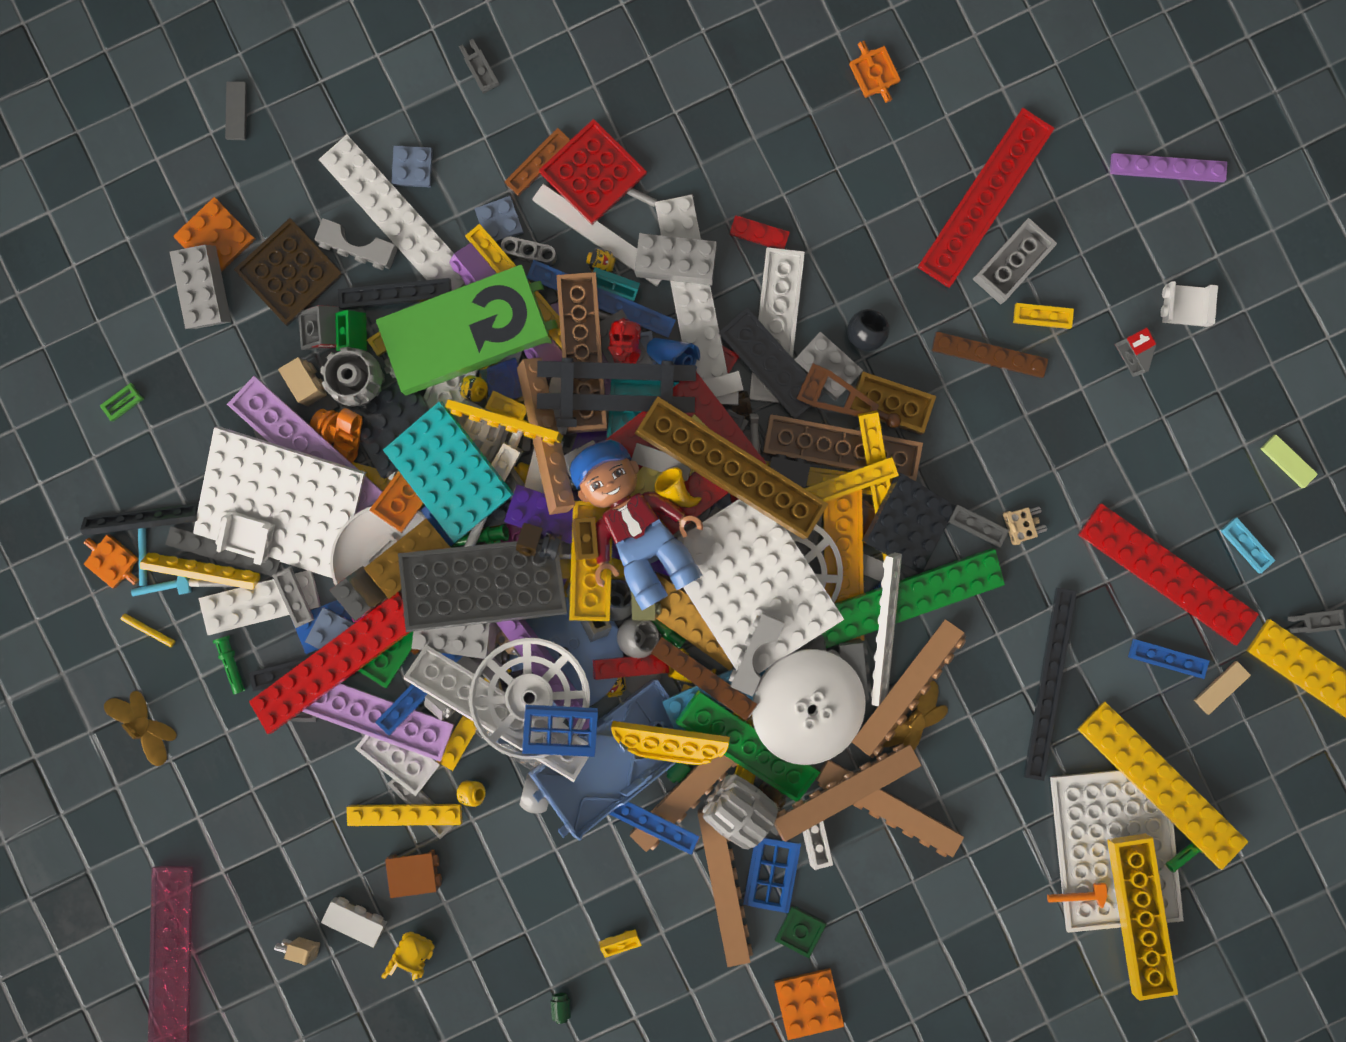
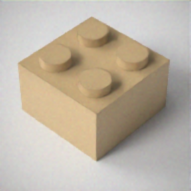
(302, 381)

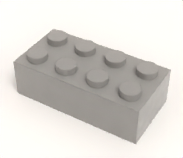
(675, 259)
(1014, 261)
(200, 286)
(467, 640)

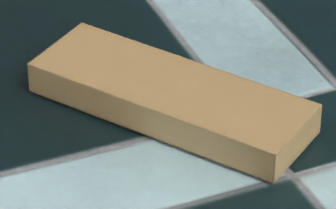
(1222, 687)

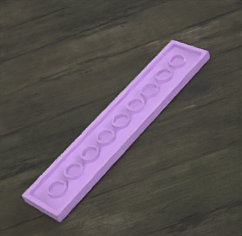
(286, 428)

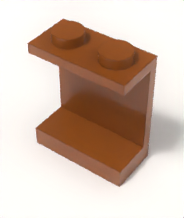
(413, 874)

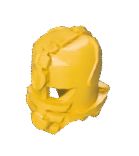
(409, 955)

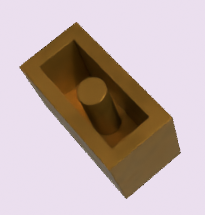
(585, 538)

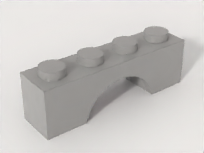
(377, 252)
(766, 630)

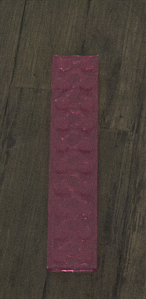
(170, 954)

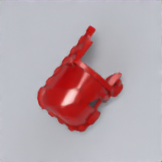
(624, 341)

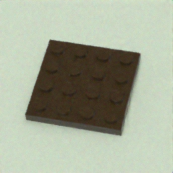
(288, 272)

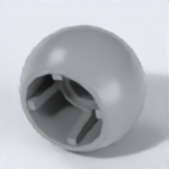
(637, 638)
(527, 800)

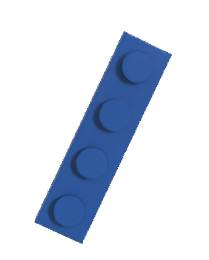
(1168, 658)

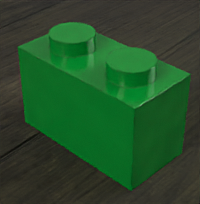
(351, 330)

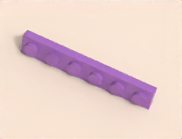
(1168, 167)

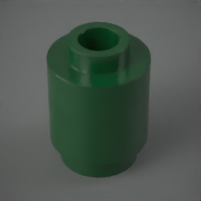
(678, 772)
(560, 1008)

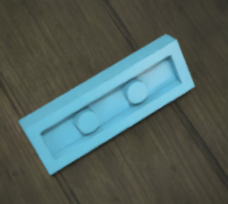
(1247, 545)

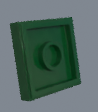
(800, 931)

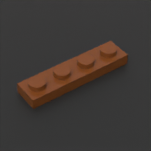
(529, 169)

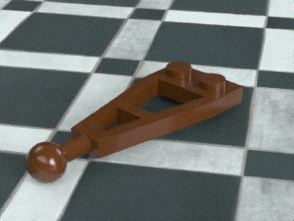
(814, 384)

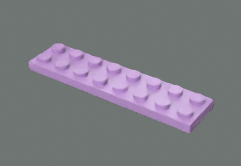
(360, 711)

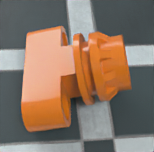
(339, 428)

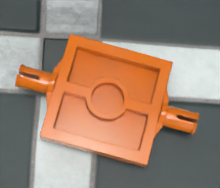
(874, 71)
(111, 561)

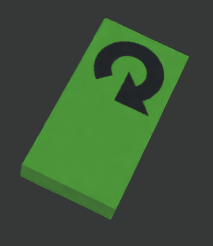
(464, 330)

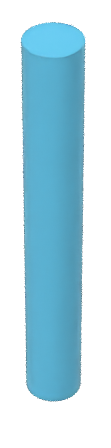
(142, 552)

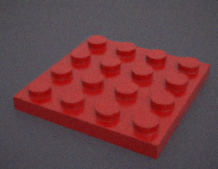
(592, 172)

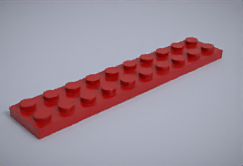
(985, 197)
(1168, 574)
(331, 664)

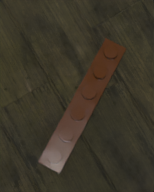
(989, 354)
(704, 678)

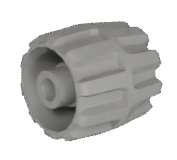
(352, 376)
(486, 437)
(740, 812)

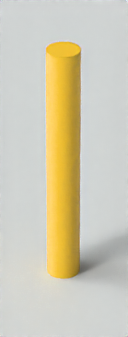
(148, 630)

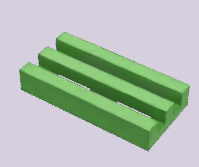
(135, 393)

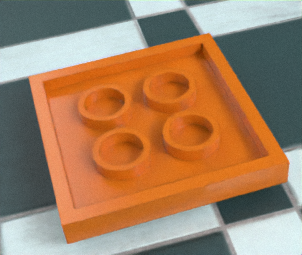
(218, 228)
(809, 1004)

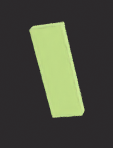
(1289, 461)

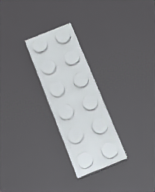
(250, 606)

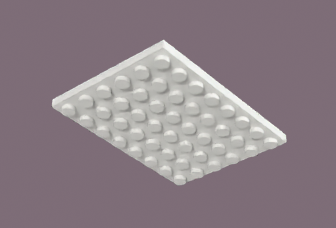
(283, 486)
(754, 569)
(1088, 813)

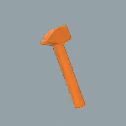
(1099, 894)

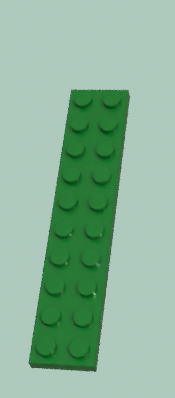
(919, 595)

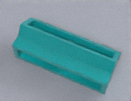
(616, 284)

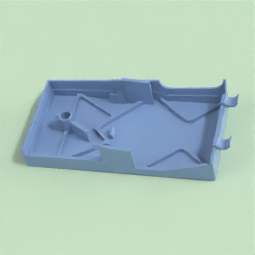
(613, 773)

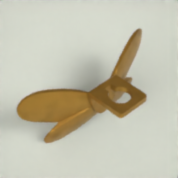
(924, 716)
(138, 726)

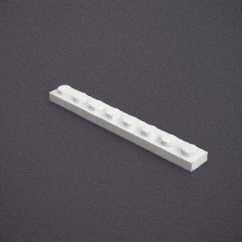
(886, 627)

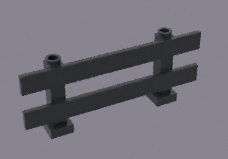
(567, 401)

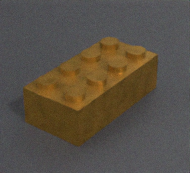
(910, 404)
(385, 568)

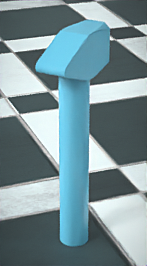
(181, 584)

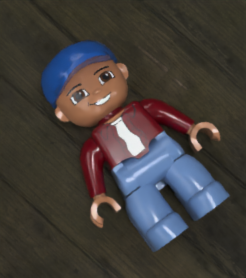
(607, 480)

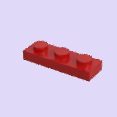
(759, 233)

